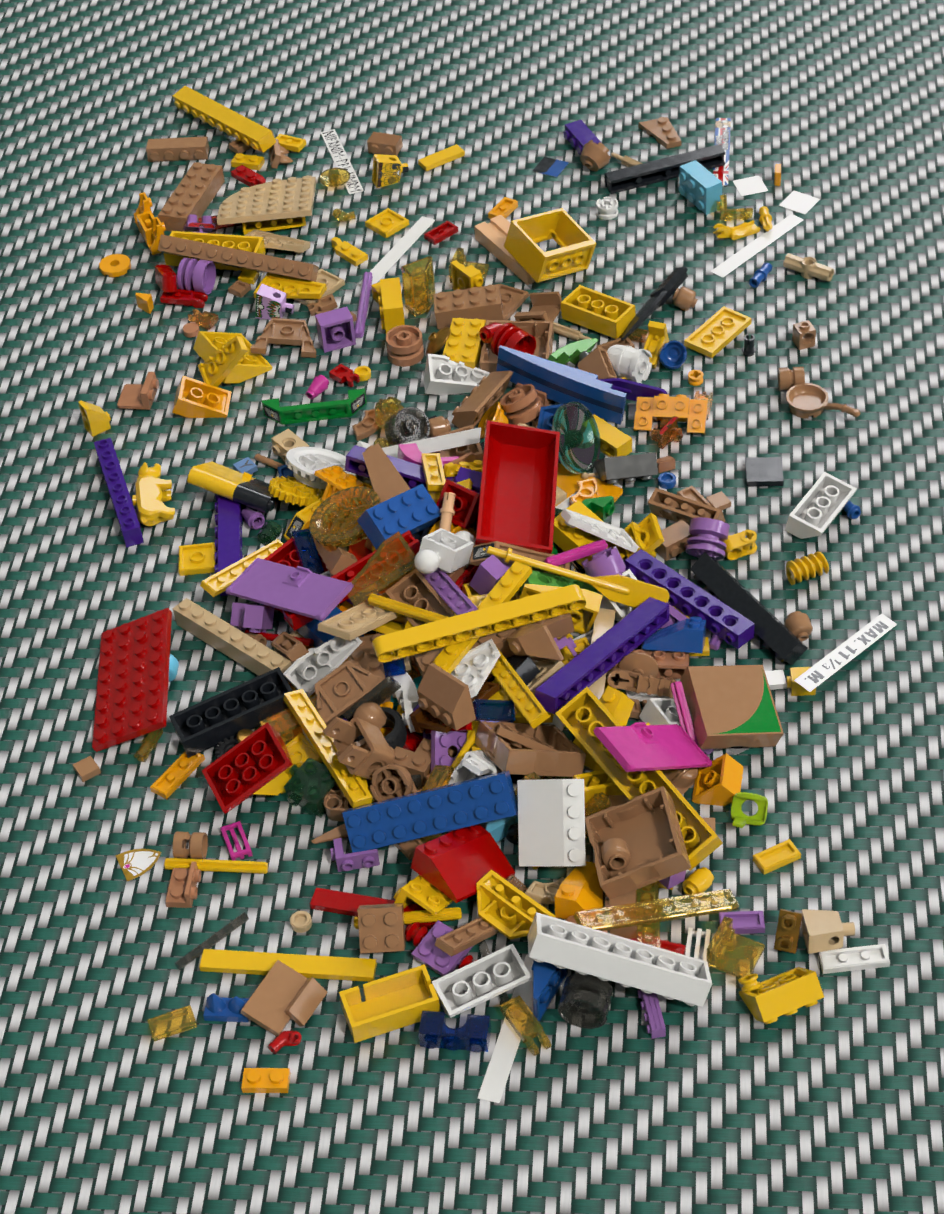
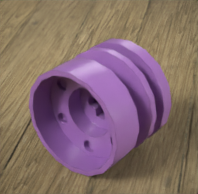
(196, 275)
(708, 537)

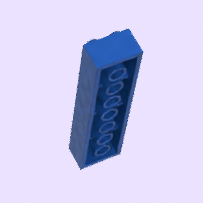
(431, 812)

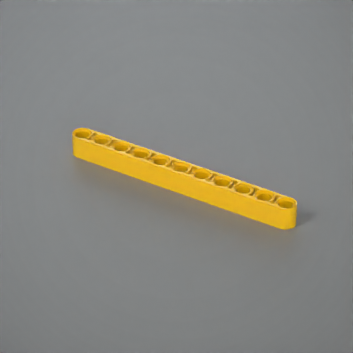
(478, 623)

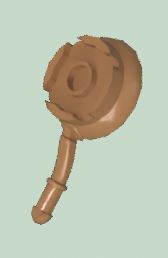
(812, 399)

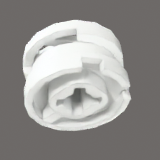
(607, 208)

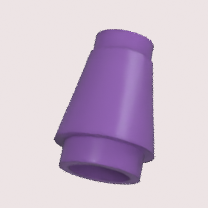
(253, 518)

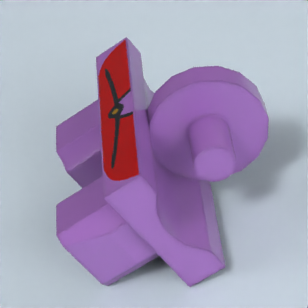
(204, 227)

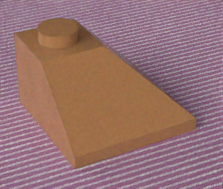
(534, 642)

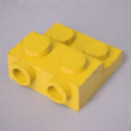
(465, 277)

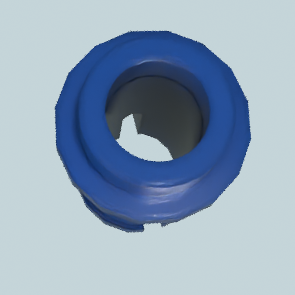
(853, 511)

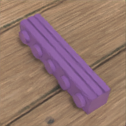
(652, 1014)

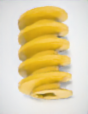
(806, 566)

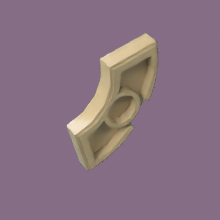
(544, 892)

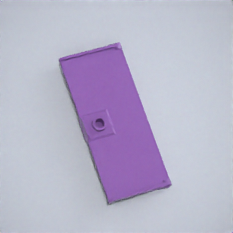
(290, 588)

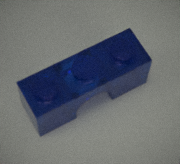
(471, 1036)

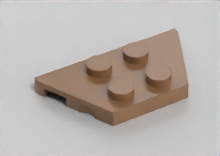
(343, 689)
(522, 739)

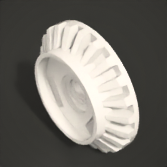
(307, 460)

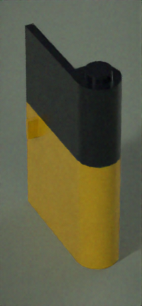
(232, 485)

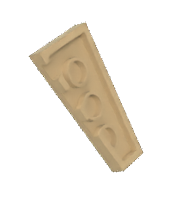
(281, 242)

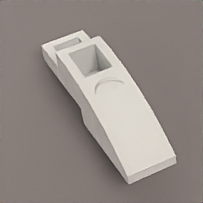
(407, 697)

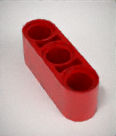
(165, 278)

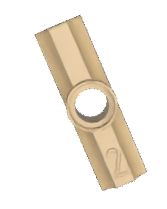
(808, 267)

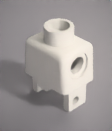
(473, 766)

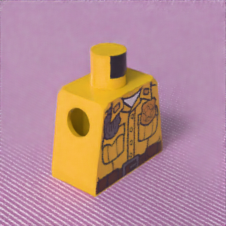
(387, 170)

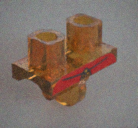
(668, 432)

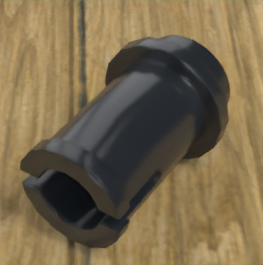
(749, 348)

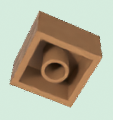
(381, 928)

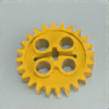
(294, 491)

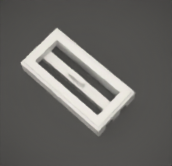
(698, 934)

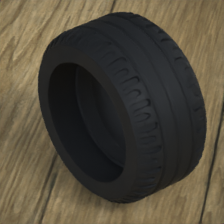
(398, 735)

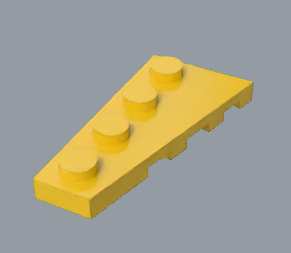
(294, 287)

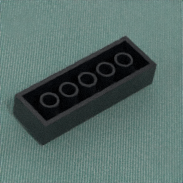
(230, 711)

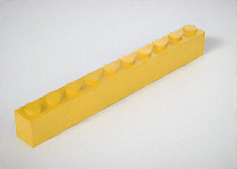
(224, 119)

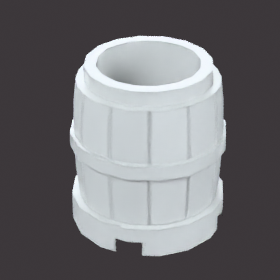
(630, 362)

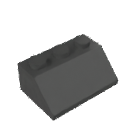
(626, 468)

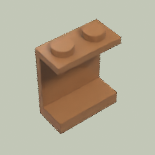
(545, 307)

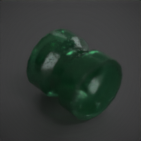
(270, 532)

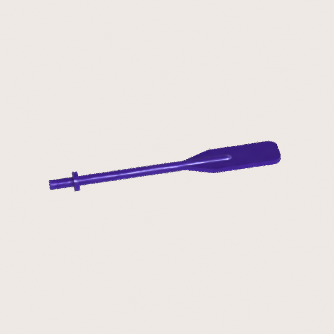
(634, 389)

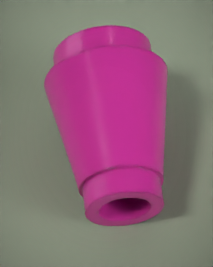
(318, 385)

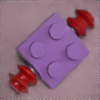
(429, 954)

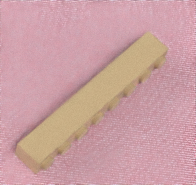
(228, 639)

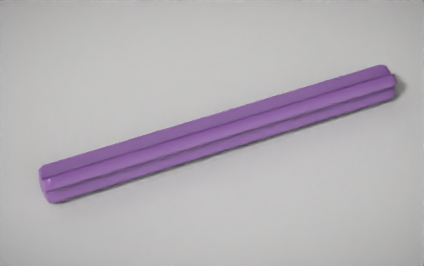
(363, 304)

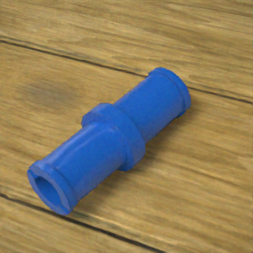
(760, 275)

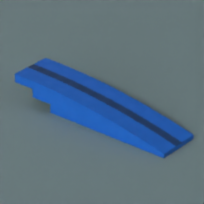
(564, 383)

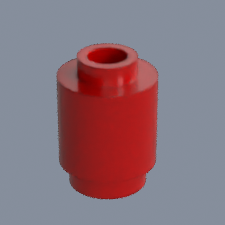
(487, 332)

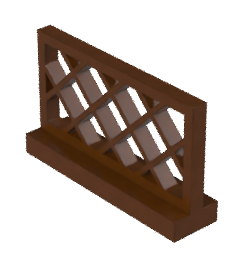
(424, 720)

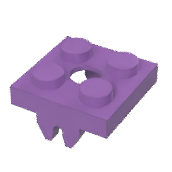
(441, 742)

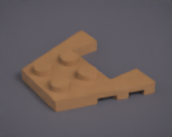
(287, 332)

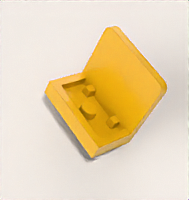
(424, 894)

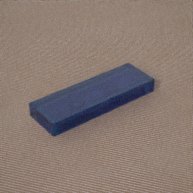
(307, 550)

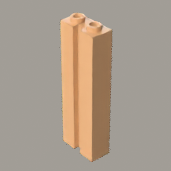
(493, 237)

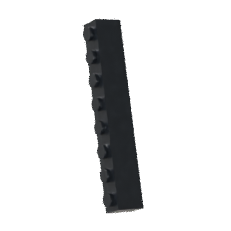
(736, 596)

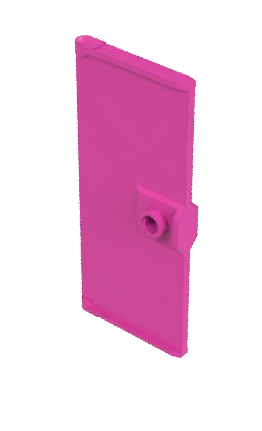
(652, 747)

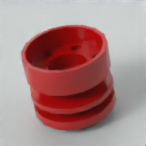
(514, 338)

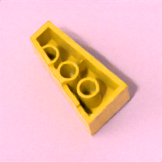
(620, 707)

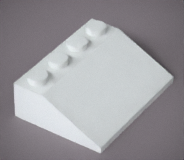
(551, 822)

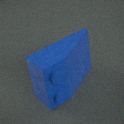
(679, 637)
(546, 982)

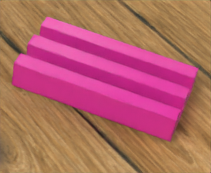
(240, 853)

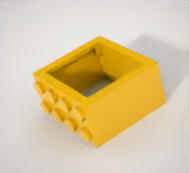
(557, 224)

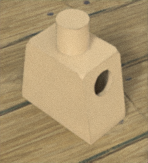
(824, 930)

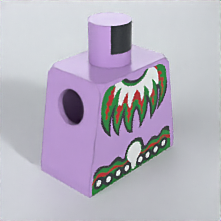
(271, 303)

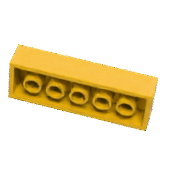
(239, 242)

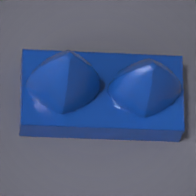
(224, 1009)

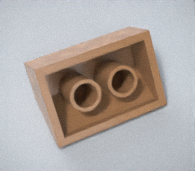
(445, 697)

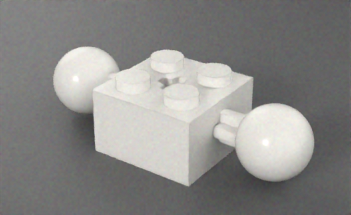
(444, 551)

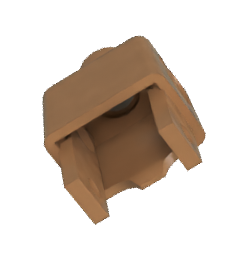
(364, 756)

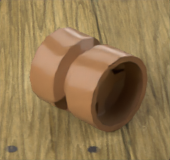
(788, 378)
(197, 845)

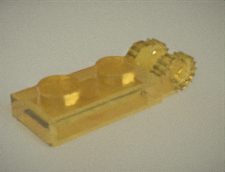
(525, 1024)

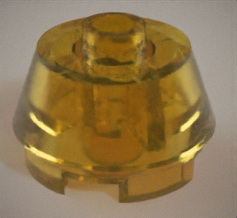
(385, 409)

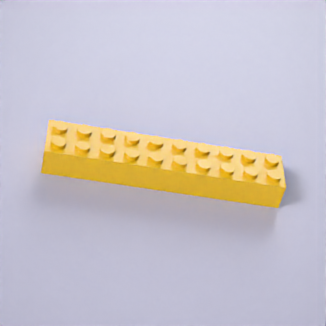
(585, 714)

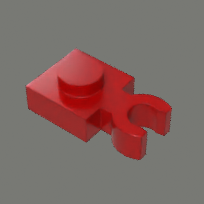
(344, 374)

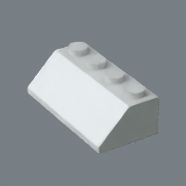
(819, 507)
(481, 981)

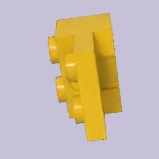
(645, 534)

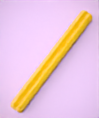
(404, 609)
(218, 865)
(424, 916)

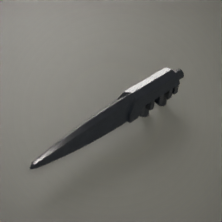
(657, 299)

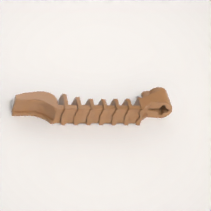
(637, 683)

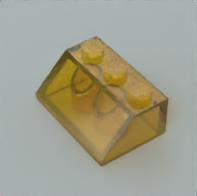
(418, 285)

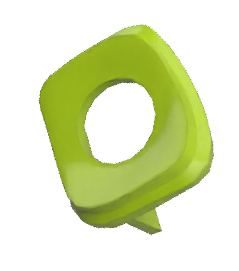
(741, 819)

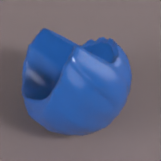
(673, 354)

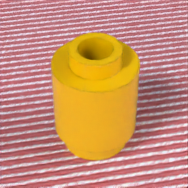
(698, 881)

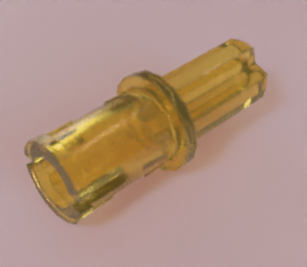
(148, 745)

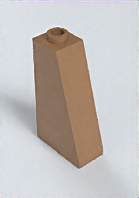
(383, 474)

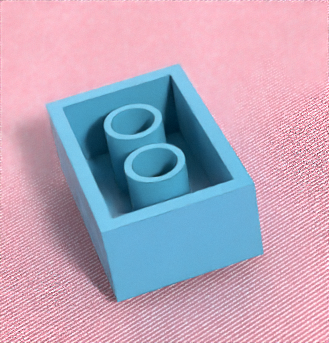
(700, 186)

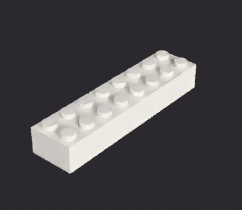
(619, 960)

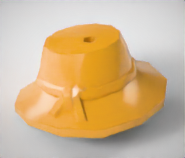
(494, 413)

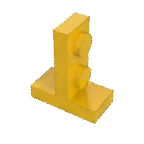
(656, 339)

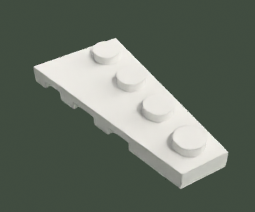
(600, 529)

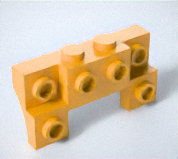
(148, 225)
(666, 407)

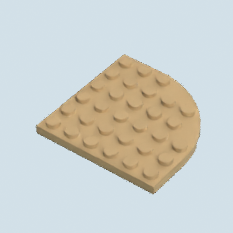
(269, 201)

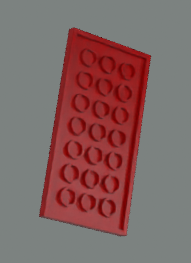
(132, 680)

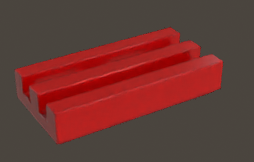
(441, 232)

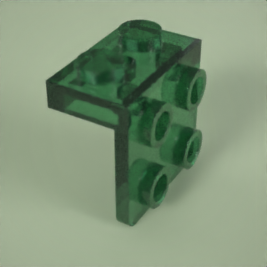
(309, 787)

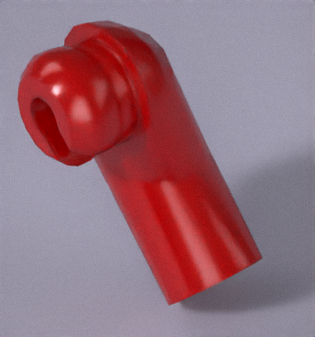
(285, 1038)

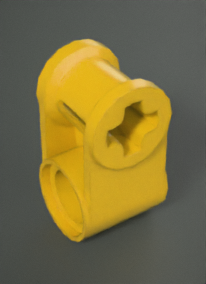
(739, 546)

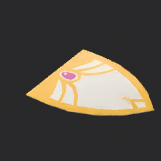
(137, 862)

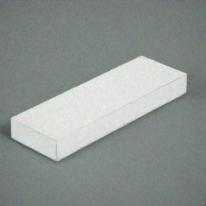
(854, 958)

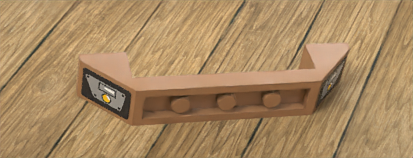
(479, 554)

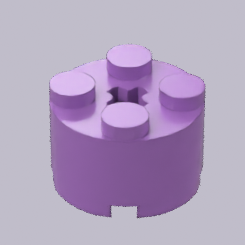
(605, 563)

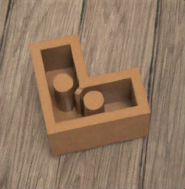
(415, 762)

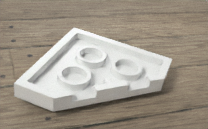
(477, 666)

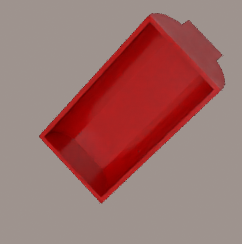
(518, 486)

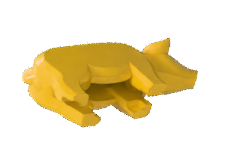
(150, 496)

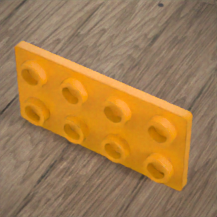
(337, 480)

